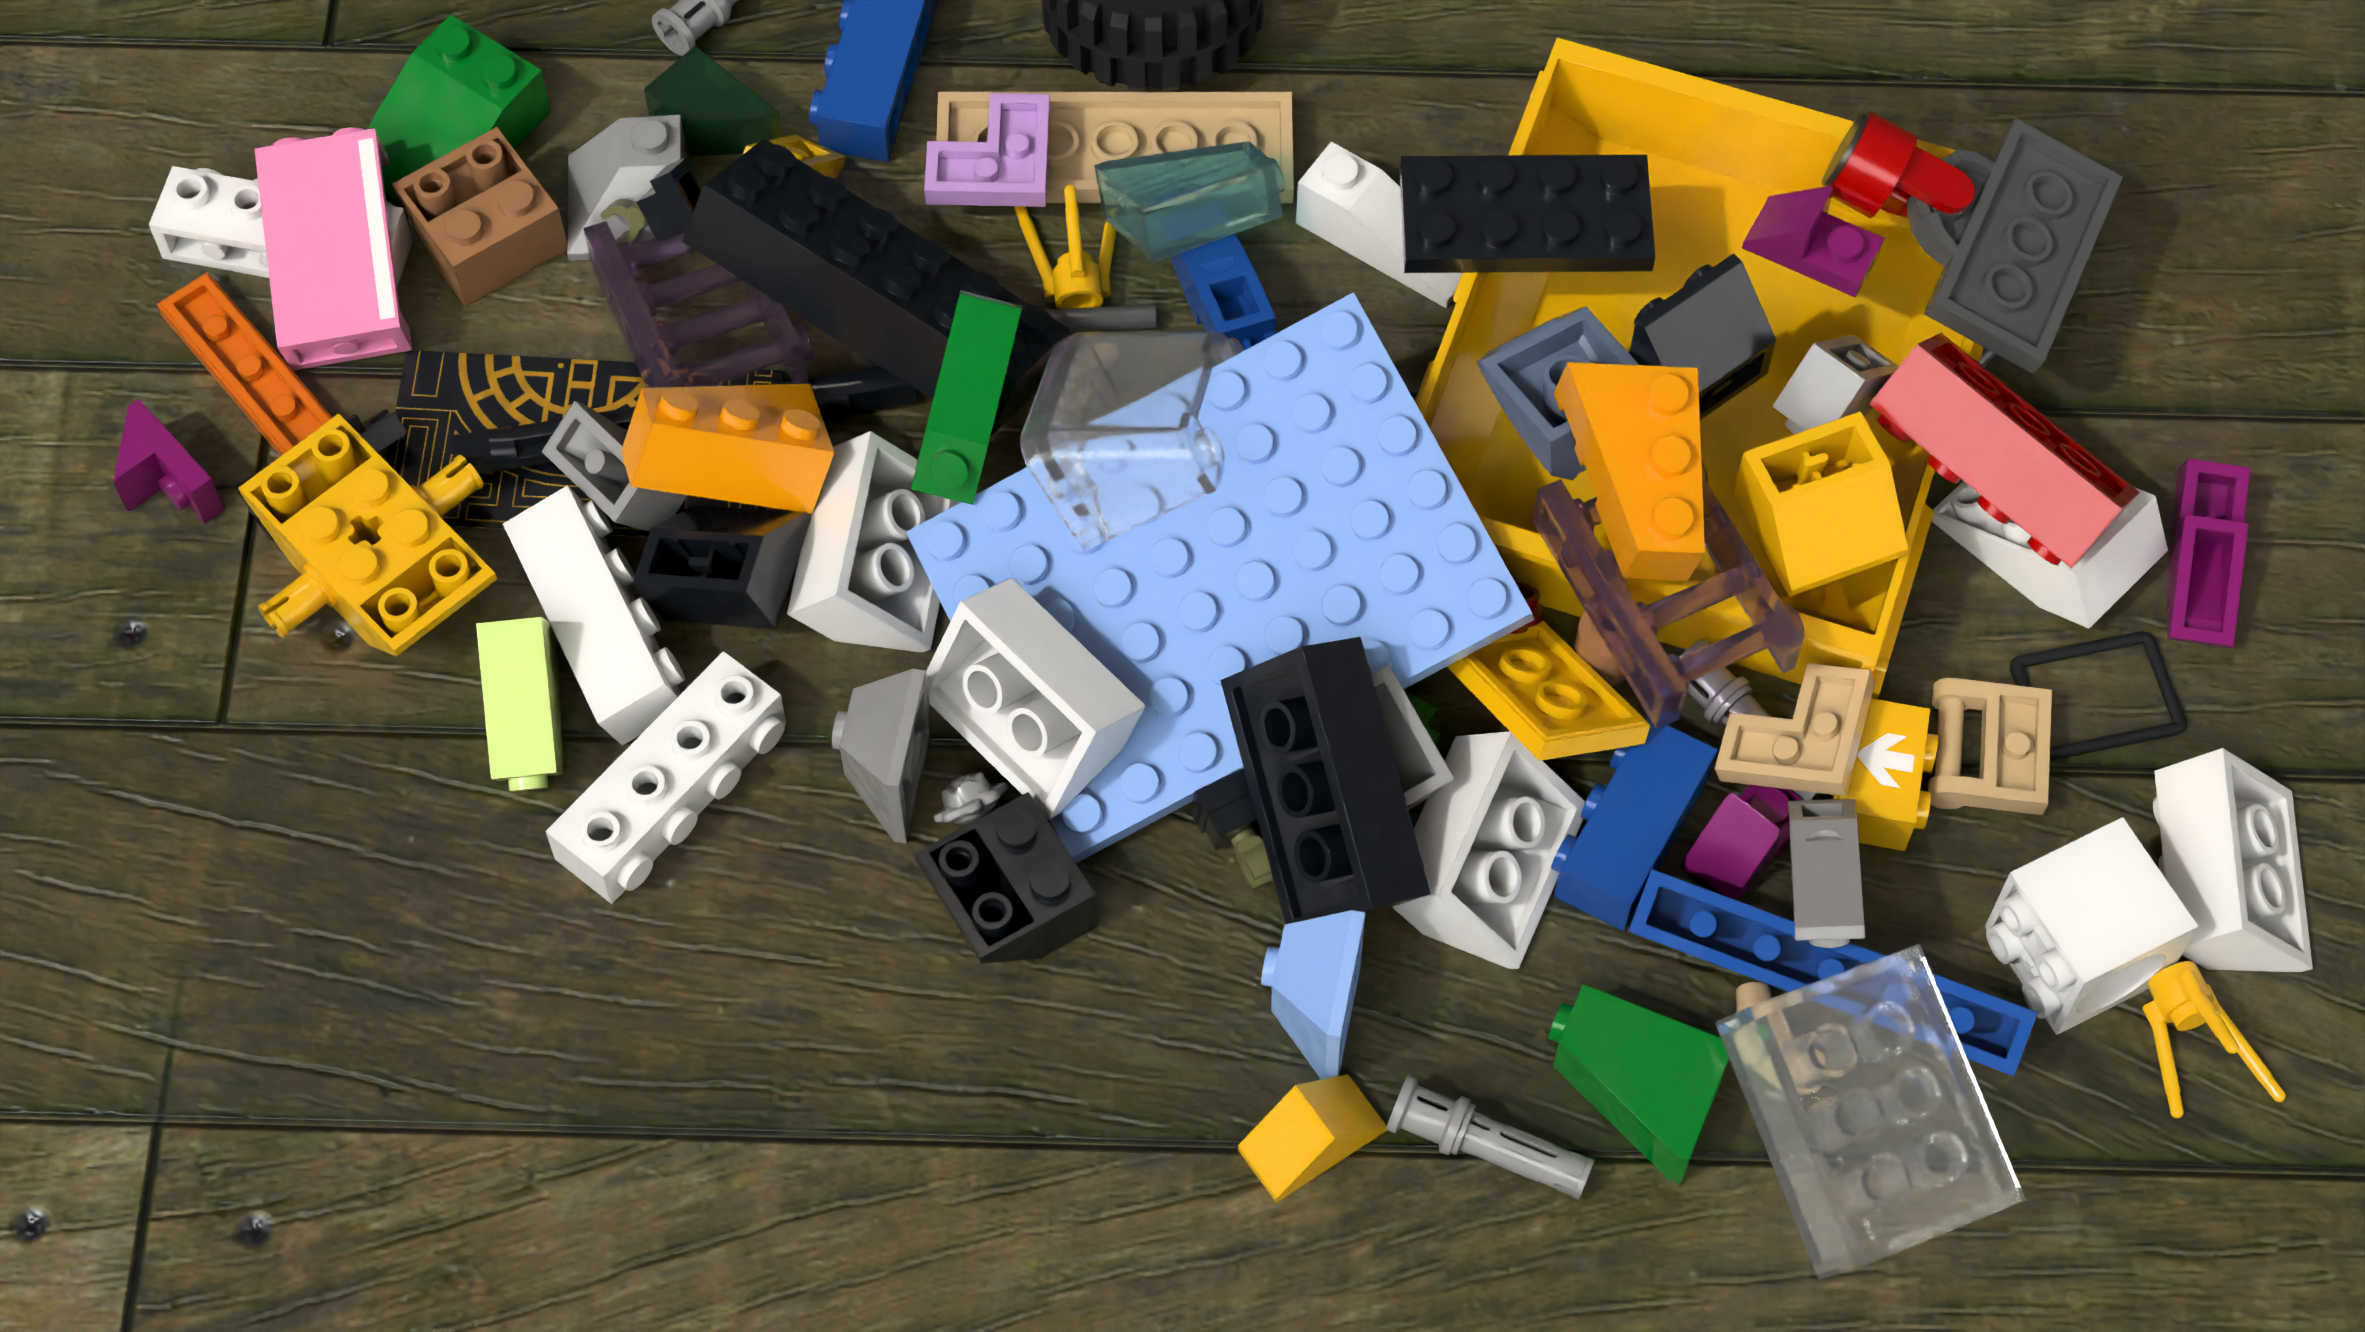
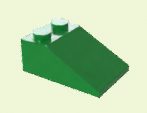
(453, 93)

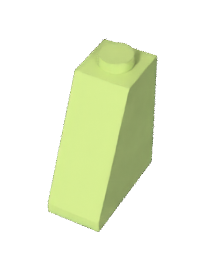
(521, 701)

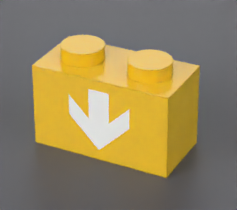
(1889, 774)

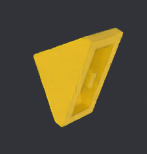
(1310, 1133)

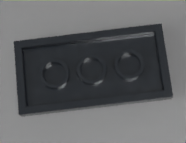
(1526, 213)

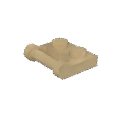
(2011, 752)

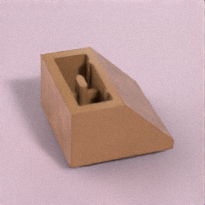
(482, 216)

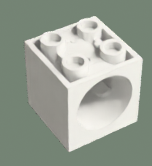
(2088, 925)

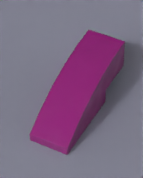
(2207, 552)

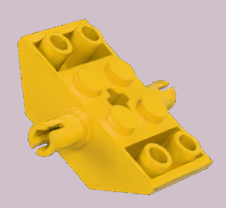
(365, 538)

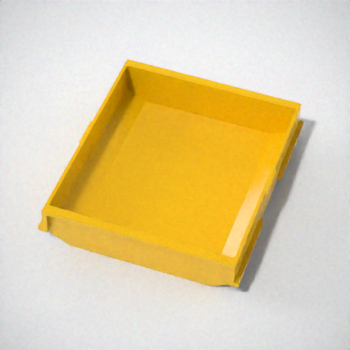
(1710, 171)

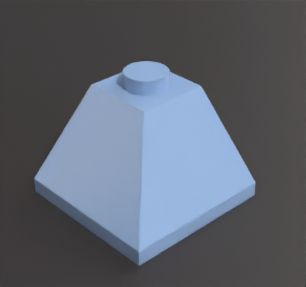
(1316, 985)

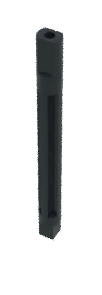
(834, 392)

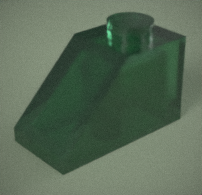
(714, 106)

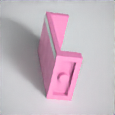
(330, 249)

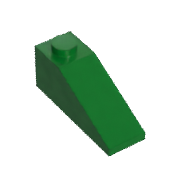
(966, 397)

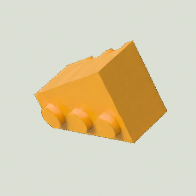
(730, 444)
(1643, 456)

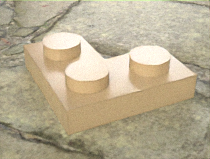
(1810, 750)

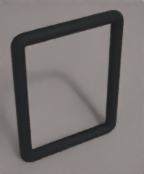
(2178, 720)

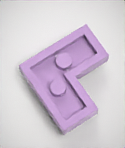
(997, 172)

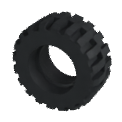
(1152, 39)

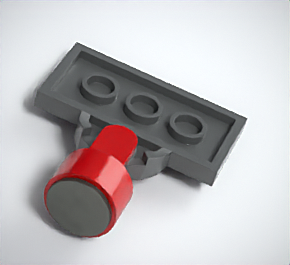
(2001, 227)

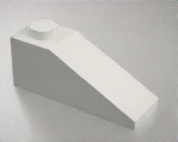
(1362, 214)

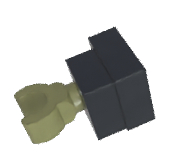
(664, 207)
(1229, 818)

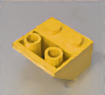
(1822, 503)

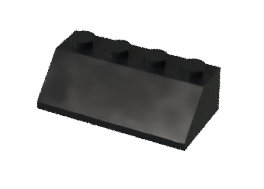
(1325, 782)

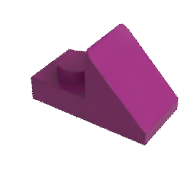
(1805, 238)
(156, 461)
(1741, 840)

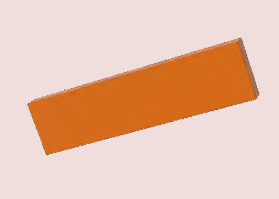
(243, 363)

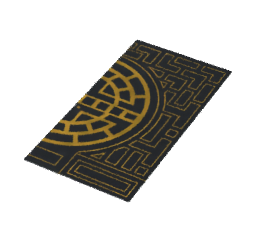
(478, 392)

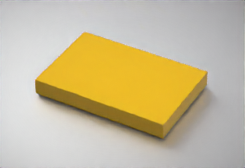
(1549, 696)

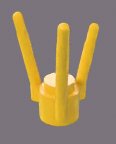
(1076, 278)
(2189, 1002)

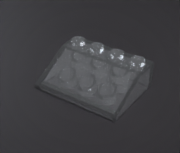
(1869, 1112)

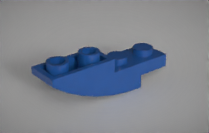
(1225, 291)

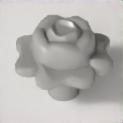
(969, 799)

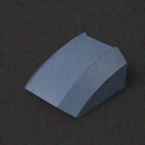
(1527, 372)

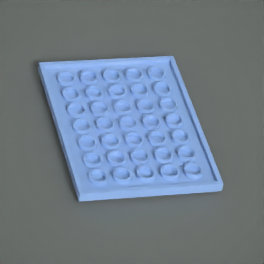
(1319, 532)

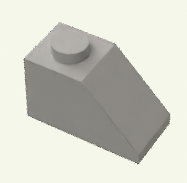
(1833, 382)
(590, 455)

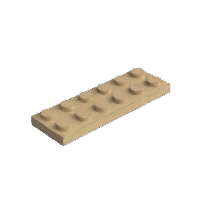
(1123, 125)

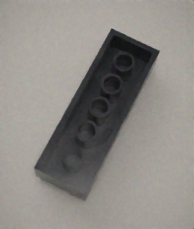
(855, 271)

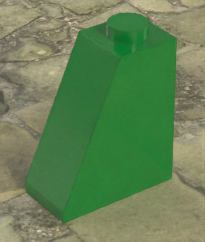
(1641, 1073)

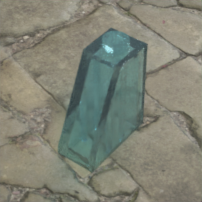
(1189, 196)

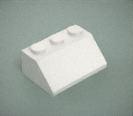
(856, 562)
(1029, 695)
(1491, 848)
(2234, 863)

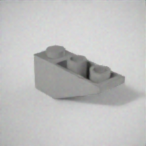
(1826, 872)

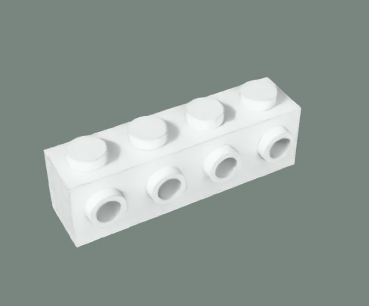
(220, 223)
(595, 612)
(668, 778)

